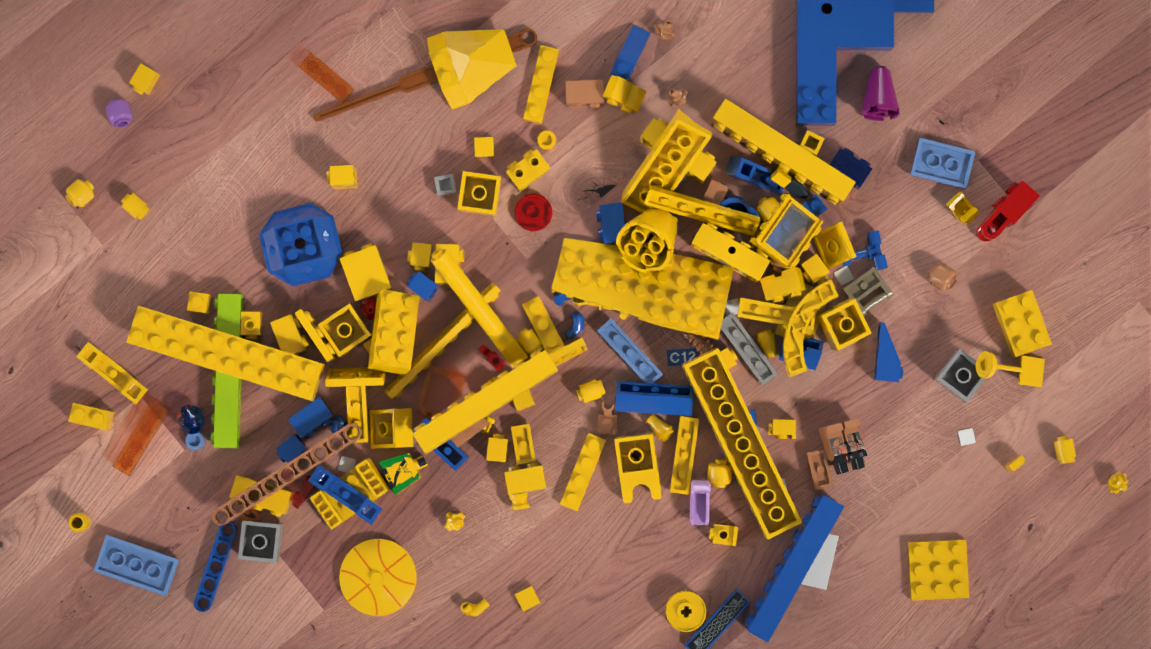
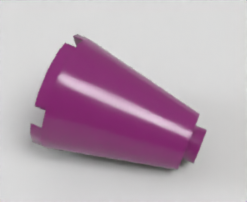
(880, 96)

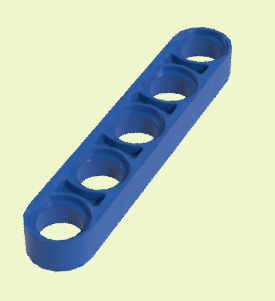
(215, 576)

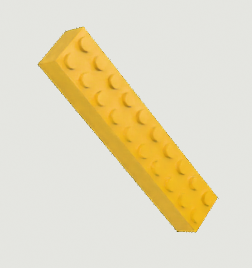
(225, 353)
(741, 443)

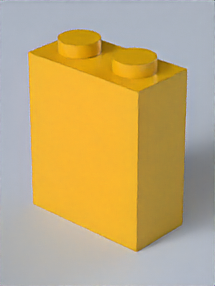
(365, 272)

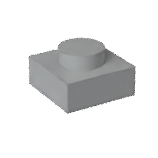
(445, 185)

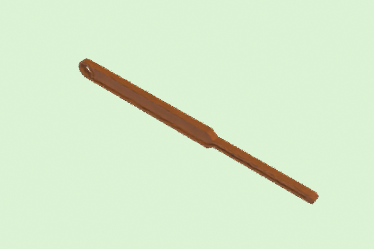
(414, 81)

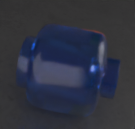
(190, 419)

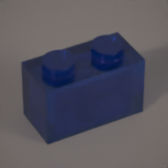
(851, 167)

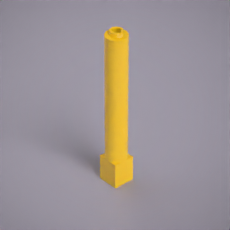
(478, 307)

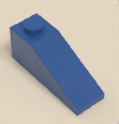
(630, 53)
(752, 174)
(887, 361)

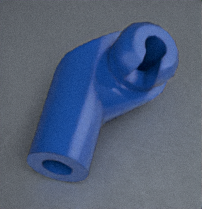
(578, 325)

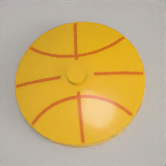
(378, 577)

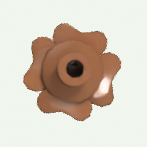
(664, 30)
(677, 96)

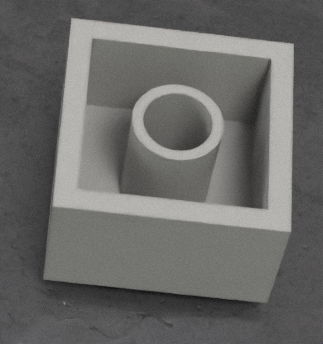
(960, 376)
(260, 541)

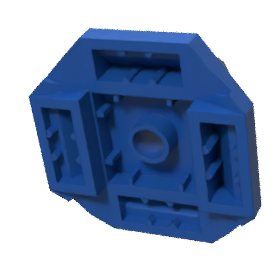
(318, 255)

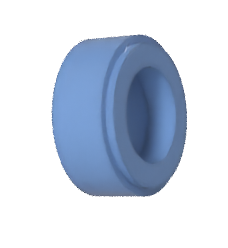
(195, 441)

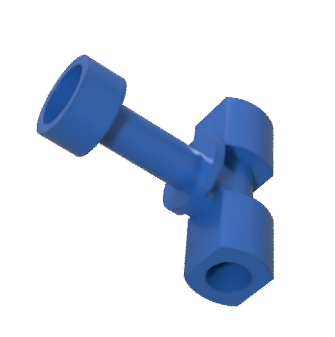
(872, 251)

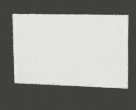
(820, 569)

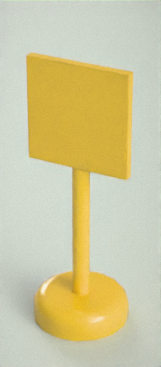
(1030, 368)

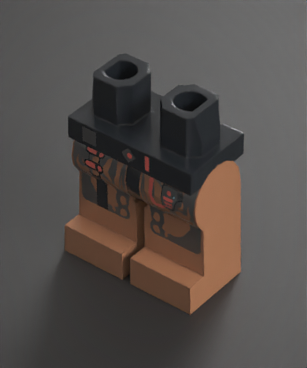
(843, 444)

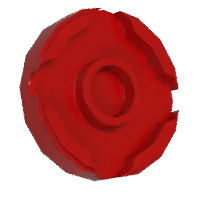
(533, 212)

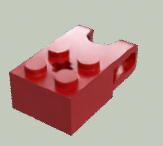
(1007, 210)

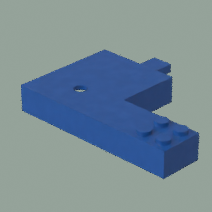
(849, 26)

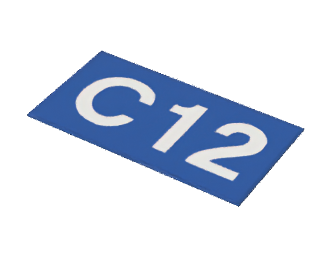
(680, 356)

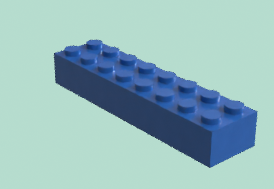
(794, 567)

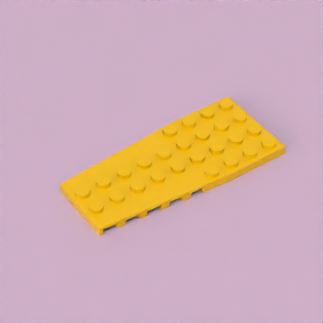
(682, 296)

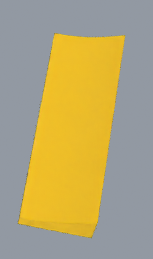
(667, 160)

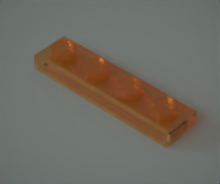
(140, 438)

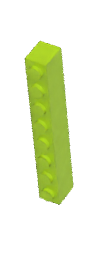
(227, 387)

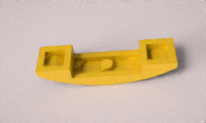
(112, 372)

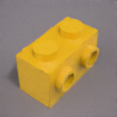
(530, 172)

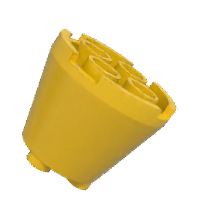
(648, 240)

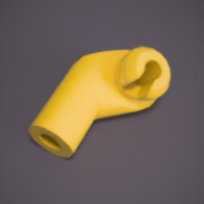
(474, 609)

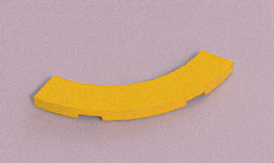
(799, 322)

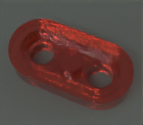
(300, 497)

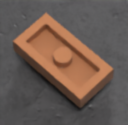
(820, 469)

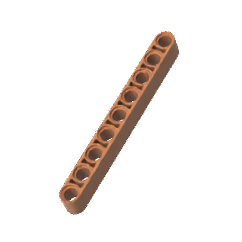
(280, 481)

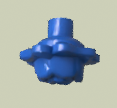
(337, 424)

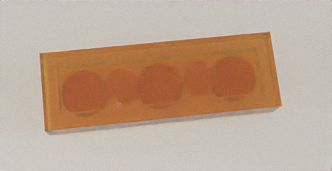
(326, 78)

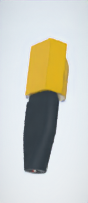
(789, 184)

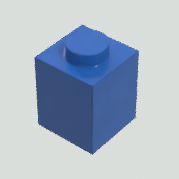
(291, 449)

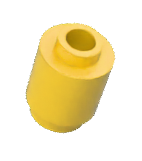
(135, 206)
(529, 341)
(590, 391)
(1065, 449)
(74, 522)

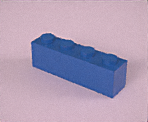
(654, 398)

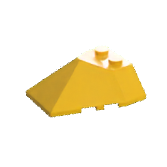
(469, 62)

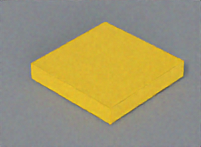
(834, 245)

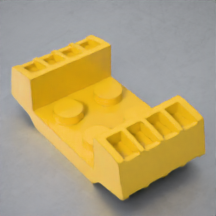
(365, 479)

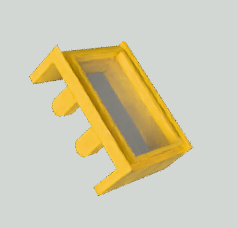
(787, 232)

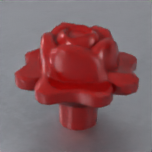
(368, 308)

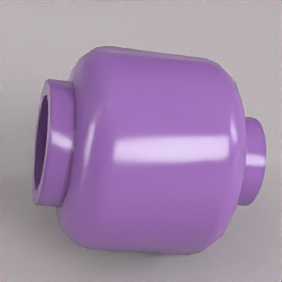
(119, 113)

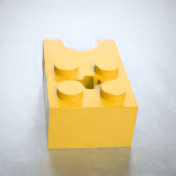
(637, 471)

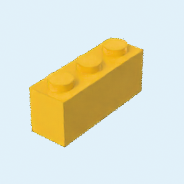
(277, 503)

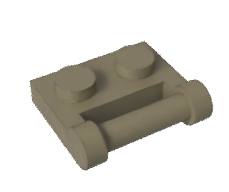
(865, 285)

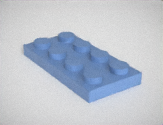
(136, 565)

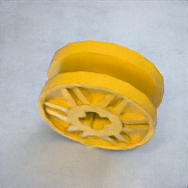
(693, 619)

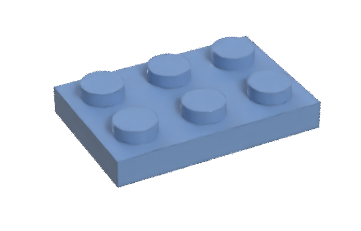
(942, 163)

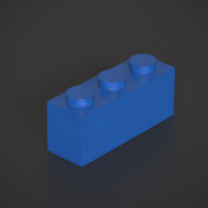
(449, 452)

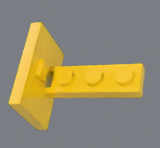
(548, 334)
(356, 381)

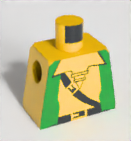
(402, 471)

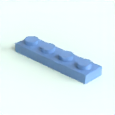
(629, 352)

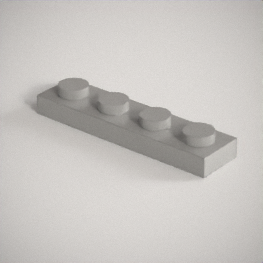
(747, 349)

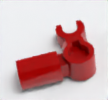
(492, 357)

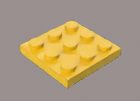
(938, 570)

